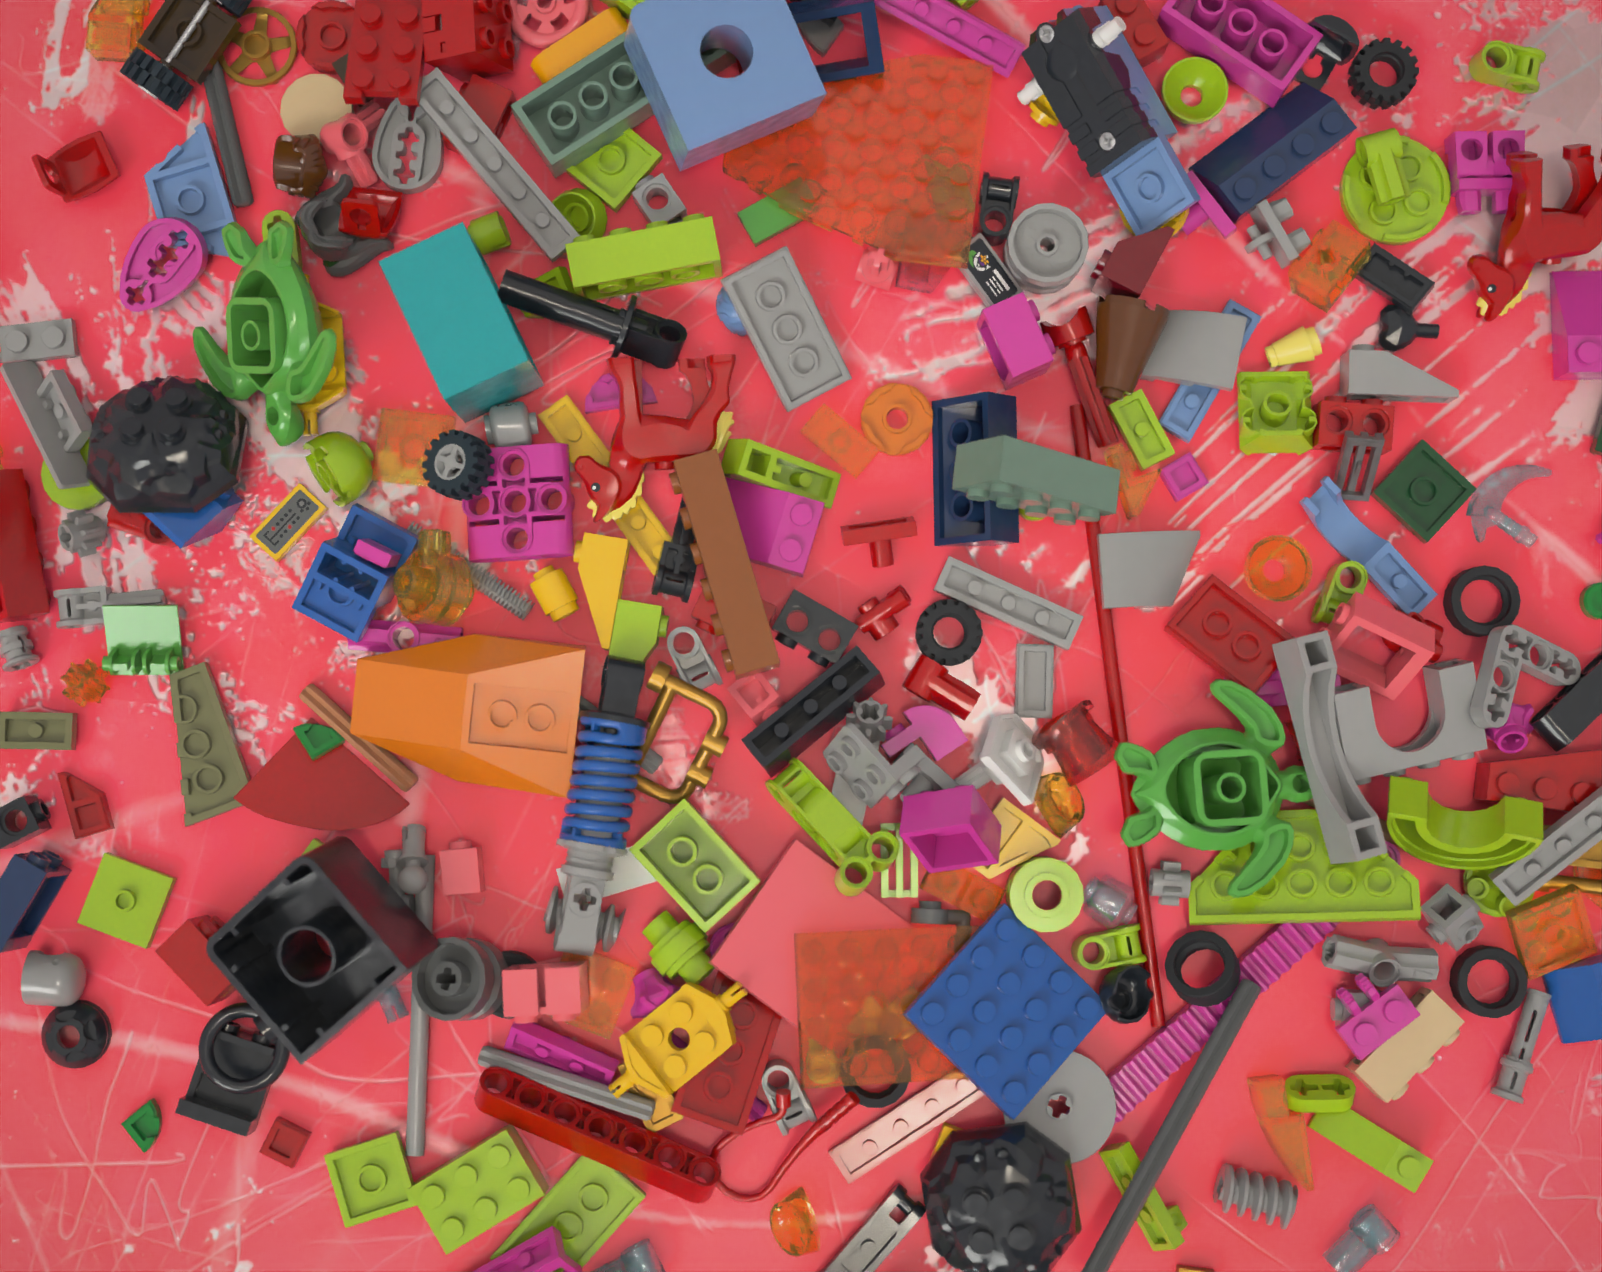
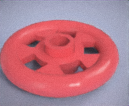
(546, 35)

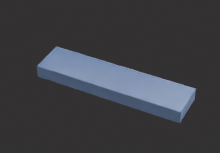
(1192, 403)

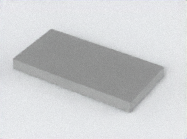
(786, 328)

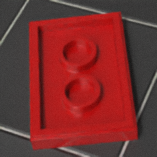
(1228, 634)

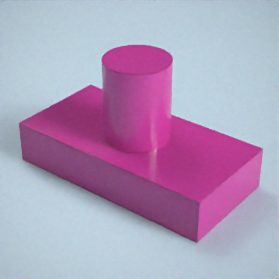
(1207, 209)

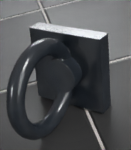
(214, 1072)

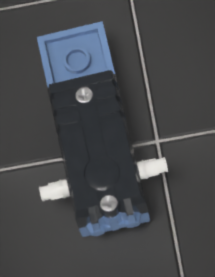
(1109, 113)

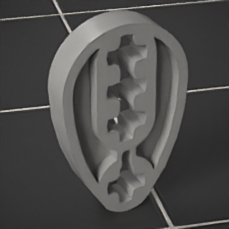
(388, 148)

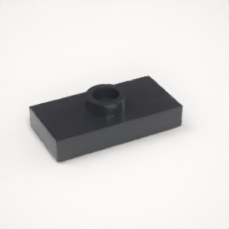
(1395, 280)

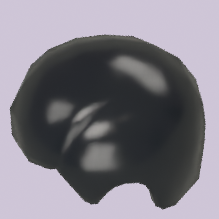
(1125, 994)

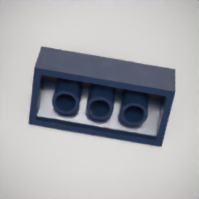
(1273, 150)
(958, 422)

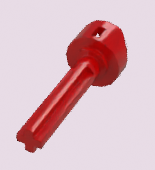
(1071, 338)

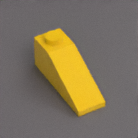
(603, 574)

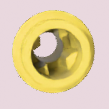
(1294, 348)

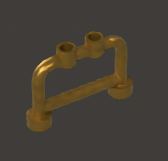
(713, 743)

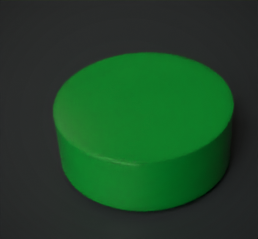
(1591, 601)

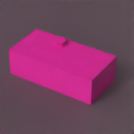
(1248, 39)

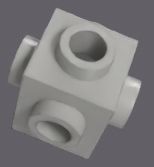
(1452, 917)

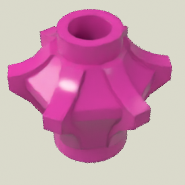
(1513, 734)
(650, 992)

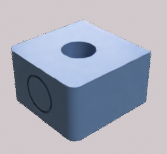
(712, 113)

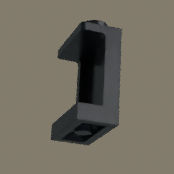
(240, 1057)

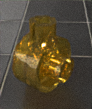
(433, 582)

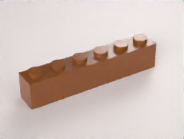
(725, 563)

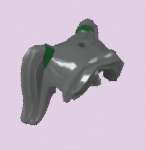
(319, 227)

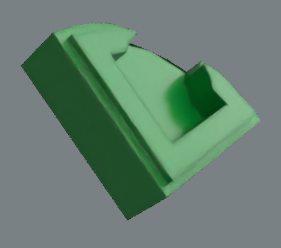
(318, 739)
(145, 1125)

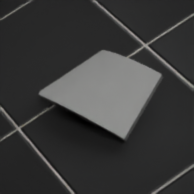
(1198, 349)
(1143, 567)

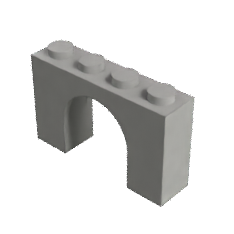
(1446, 734)

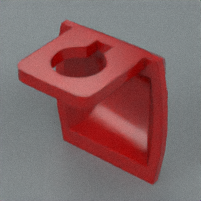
(78, 168)
(369, 212)

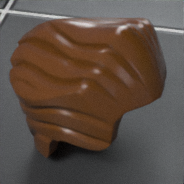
(299, 165)

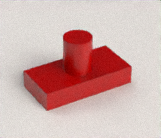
(879, 537)

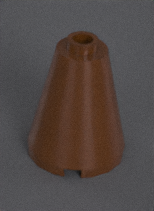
(1125, 342)

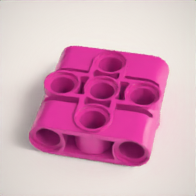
(545, 538)

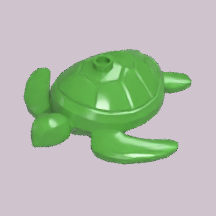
(271, 332)
(1219, 789)

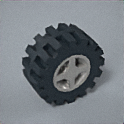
(458, 465)

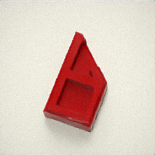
(85, 806)

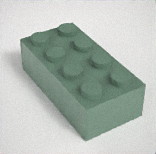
(1035, 480)

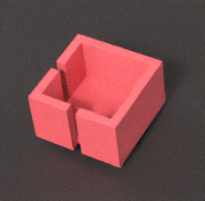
(545, 989)

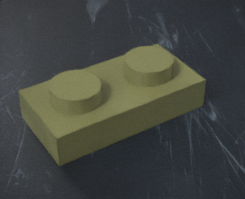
(38, 730)

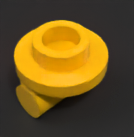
(1043, 112)

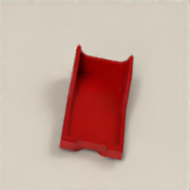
(385, 52)

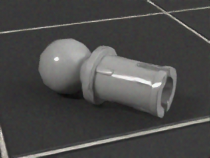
(413, 859)

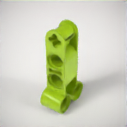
(832, 826)

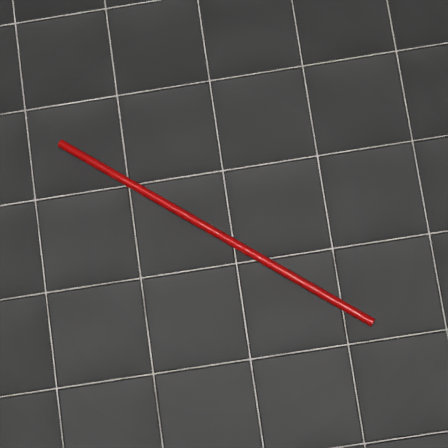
(1120, 734)

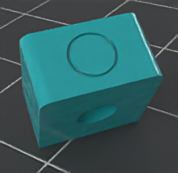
(461, 323)

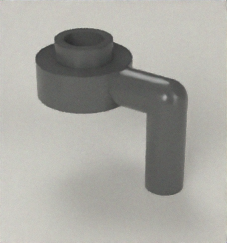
(931, 913)

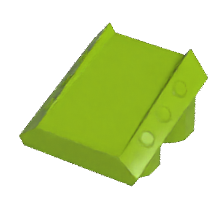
(1275, 412)

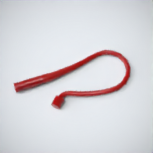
(783, 1102)

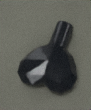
(1402, 328)

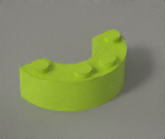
(1458, 837)

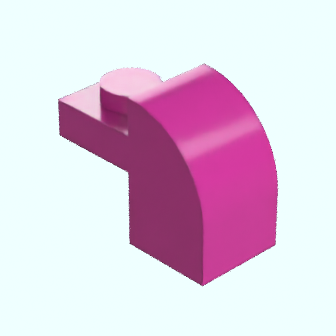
(933, 727)

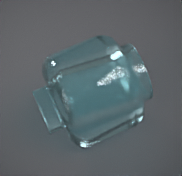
(1109, 901)

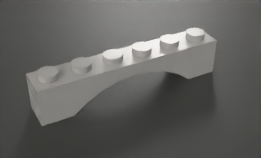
(1345, 817)

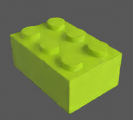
(695, 865)
(479, 1188)

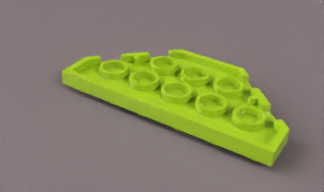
(1306, 886)

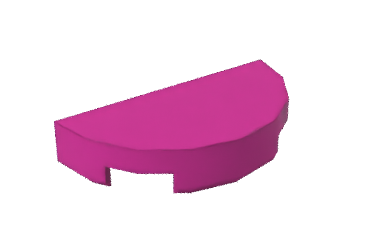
(605, 395)

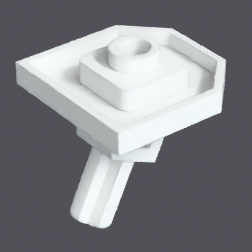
(1008, 759)

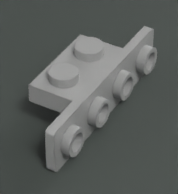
(53, 419)

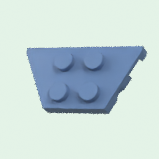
(193, 189)

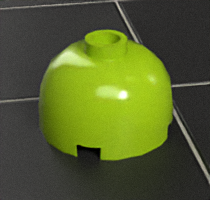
(340, 465)

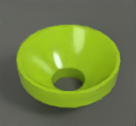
(1202, 76)

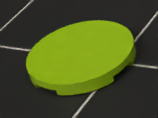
(1408, 218)

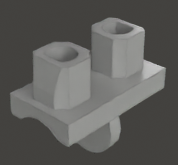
(1269, 235)

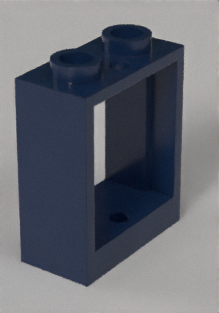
(821, 9)
(27, 894)

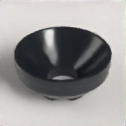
(93, 1029)

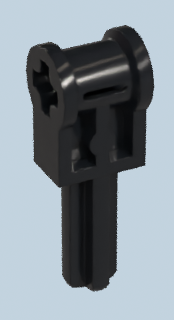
(675, 564)

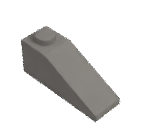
(1386, 377)

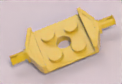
(649, 1049)

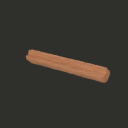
(341, 723)

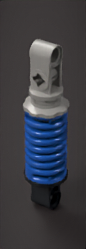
(594, 814)

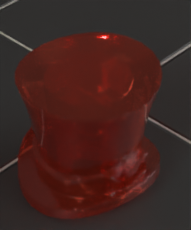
(1076, 743)

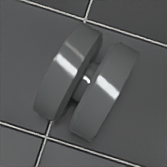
(460, 980)

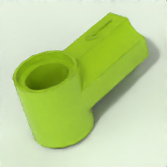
(1382, 158)

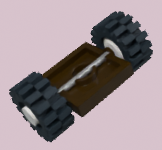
(187, 38)

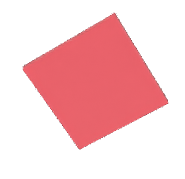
(792, 900)

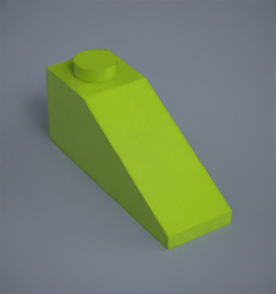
(775, 469)
(637, 629)
(1373, 1146)

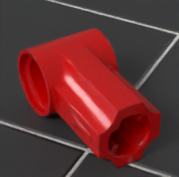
(137, 525)
(933, 683)

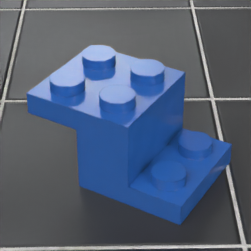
(346, 588)

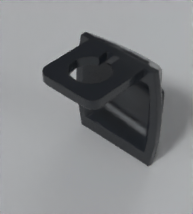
(1336, 47)

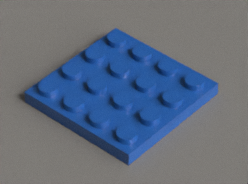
(1006, 1011)

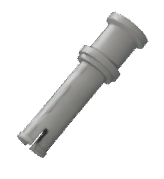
(1511, 1086)

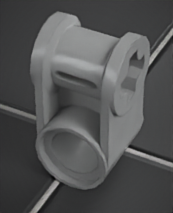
(694, 662)
(801, 1107)

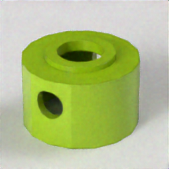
(1027, 876)

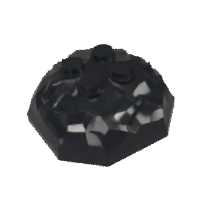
(166, 446)
(1001, 1199)

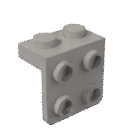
(867, 769)

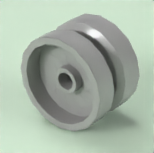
(1066, 243)

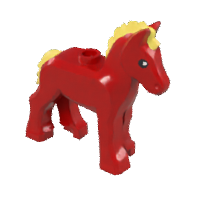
(1538, 232)
(656, 438)

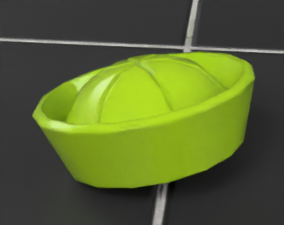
(583, 210)

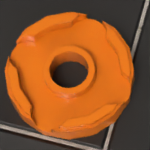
(909, 401)

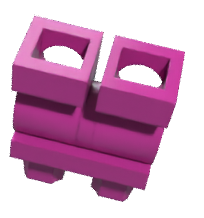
(1480, 168)

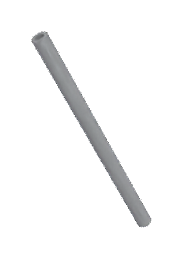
(419, 1036)

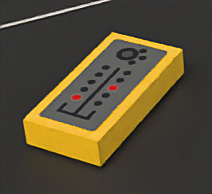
(288, 522)

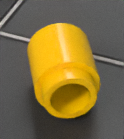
(554, 593)

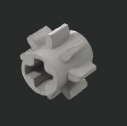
(81, 533)
(871, 719)
(1169, 883)

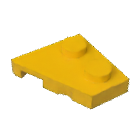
(1019, 839)

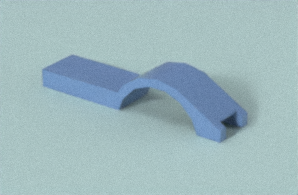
(1357, 543)

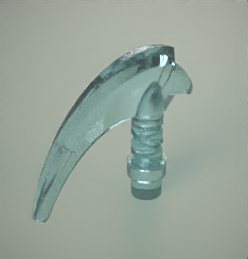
(1488, 499)

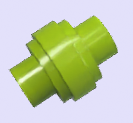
(678, 948)

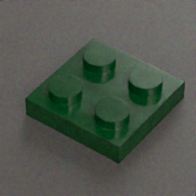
(1423, 491)

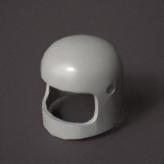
(52, 979)

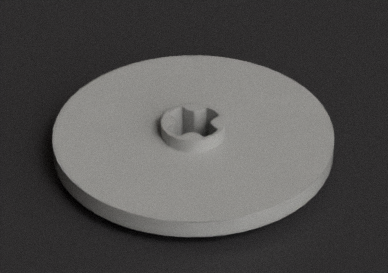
(1090, 1104)

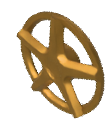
(258, 47)

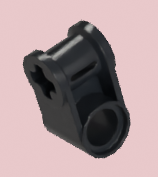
(997, 202)

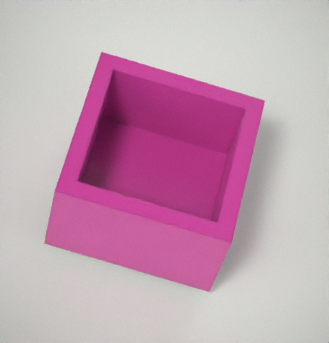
(1016, 340)
(950, 829)

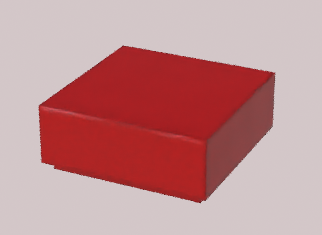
(285, 1142)

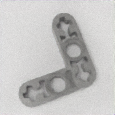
(1510, 662)

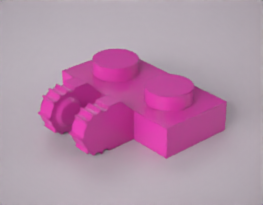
(1377, 1019)

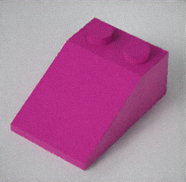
(1576, 324)
(776, 525)

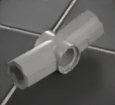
(1380, 961)

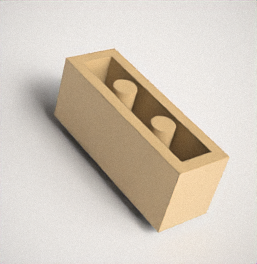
(1409, 1050)

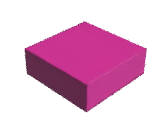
(1183, 477)
(376, 553)

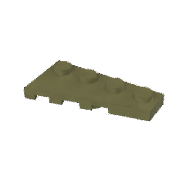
(206, 746)

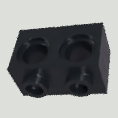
(819, 620)

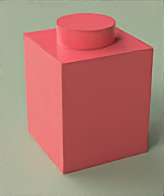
(462, 869)

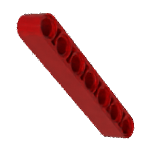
(608, 1150)

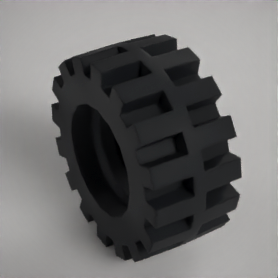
(1393, 55)
(969, 621)

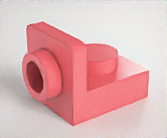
(756, 697)

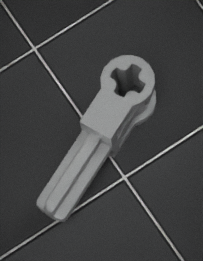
(84, 605)

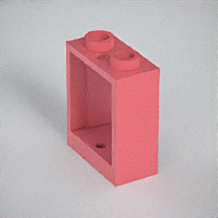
(1413, 636)

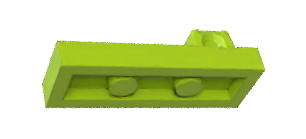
(1158, 1223)

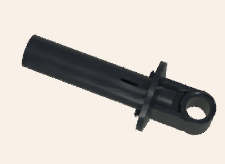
(629, 330)

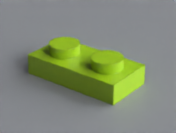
(1141, 430)

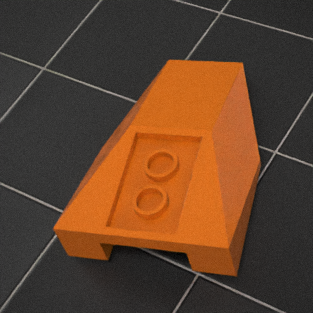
(476, 709)

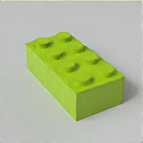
(644, 258)

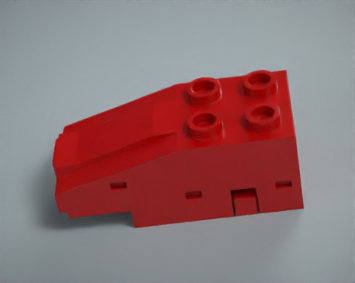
(468, 37)

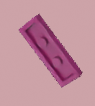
(560, 1052)

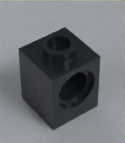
(37, 820)

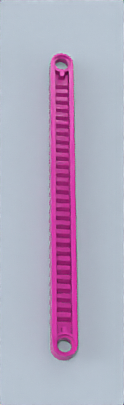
(1194, 1024)

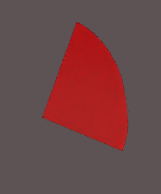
(322, 793)

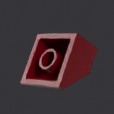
(1130, 264)

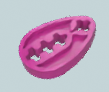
(149, 246)

